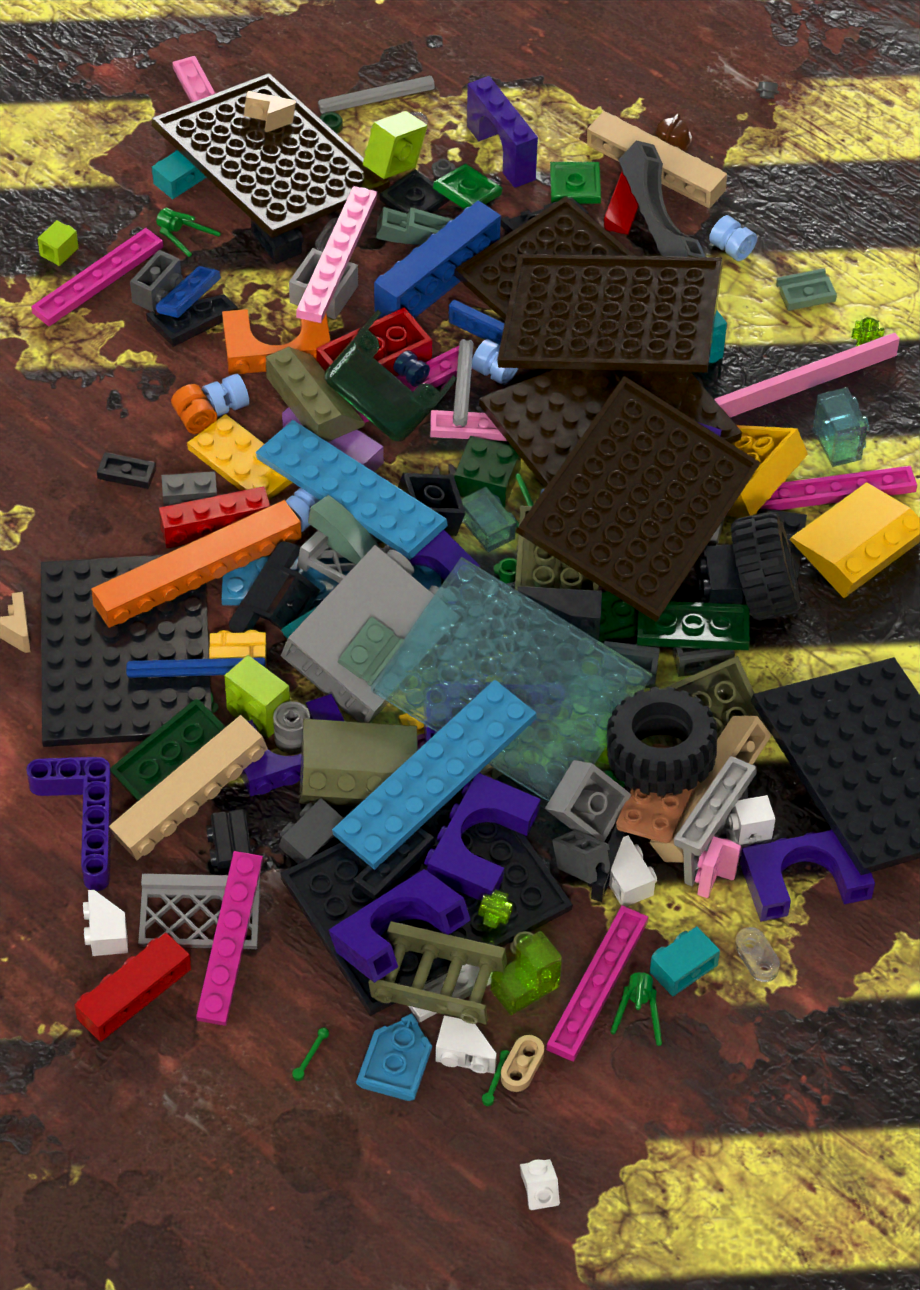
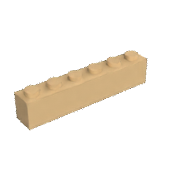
(679, 170)
(743, 739)
(189, 787)

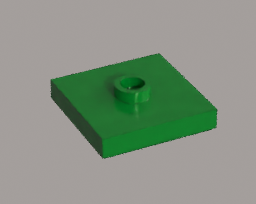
(575, 180)
(467, 186)

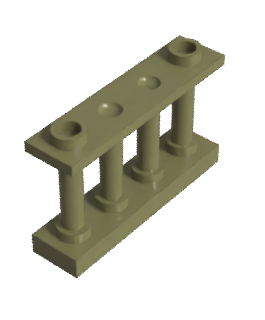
(449, 947)

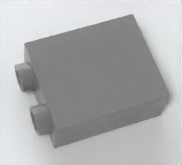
(375, 588)

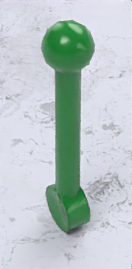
(298, 1073)
(488, 1098)

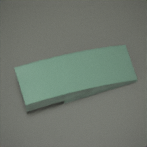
(410, 227)
(342, 529)

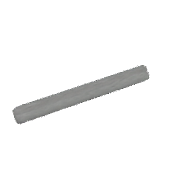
(376, 94)
(463, 383)

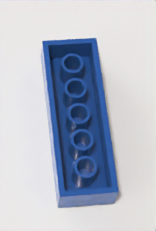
(430, 268)

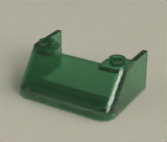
(376, 390)

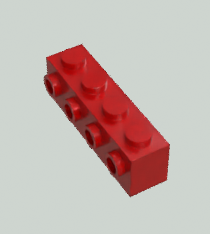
(201, 517)
(132, 986)

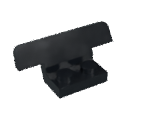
(277, 593)

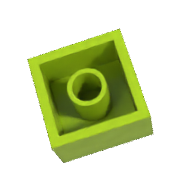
(394, 144)
(255, 694)

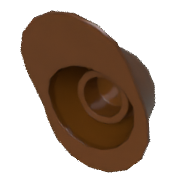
(674, 132)

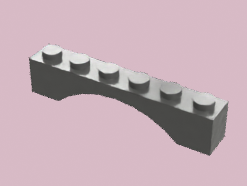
(643, 171)

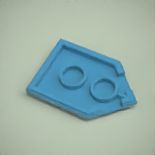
(396, 1060)

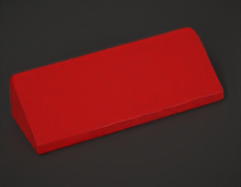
(621, 208)

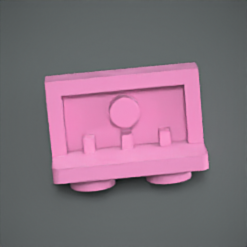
(718, 861)

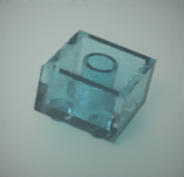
(840, 426)

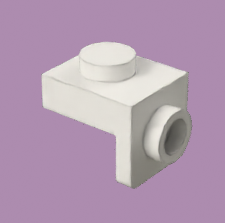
(540, 1184)

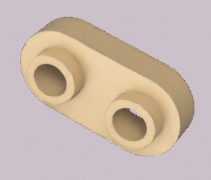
(520, 1065)

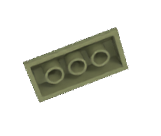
(305, 391)

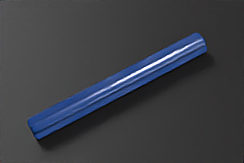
(189, 667)

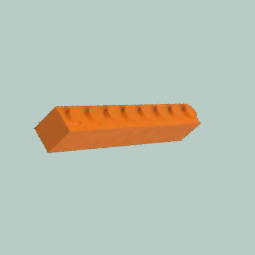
(195, 564)

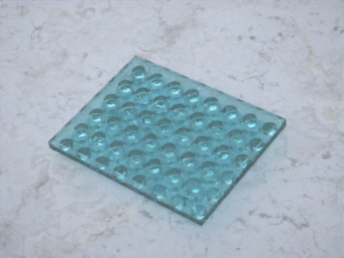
(490, 632)

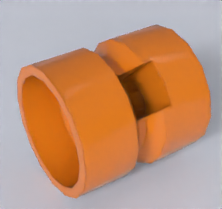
(193, 408)

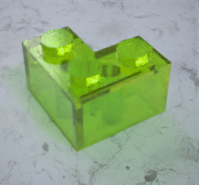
(530, 975)

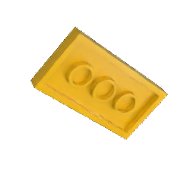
(232, 454)

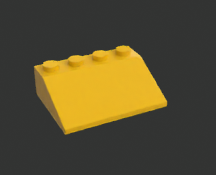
(779, 453)
(858, 537)

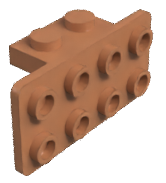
(653, 815)

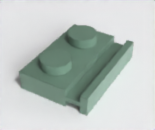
(806, 289)
(370, 651)

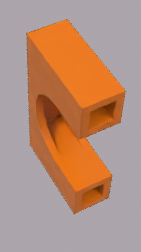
(249, 355)

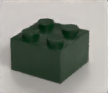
(489, 466)

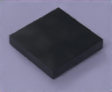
(413, 192)

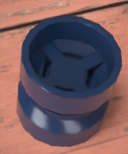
(409, 366)

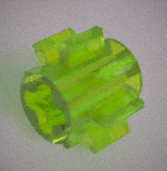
(867, 331)
(495, 909)

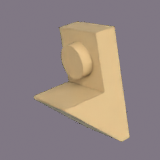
(272, 109)
(14, 627)

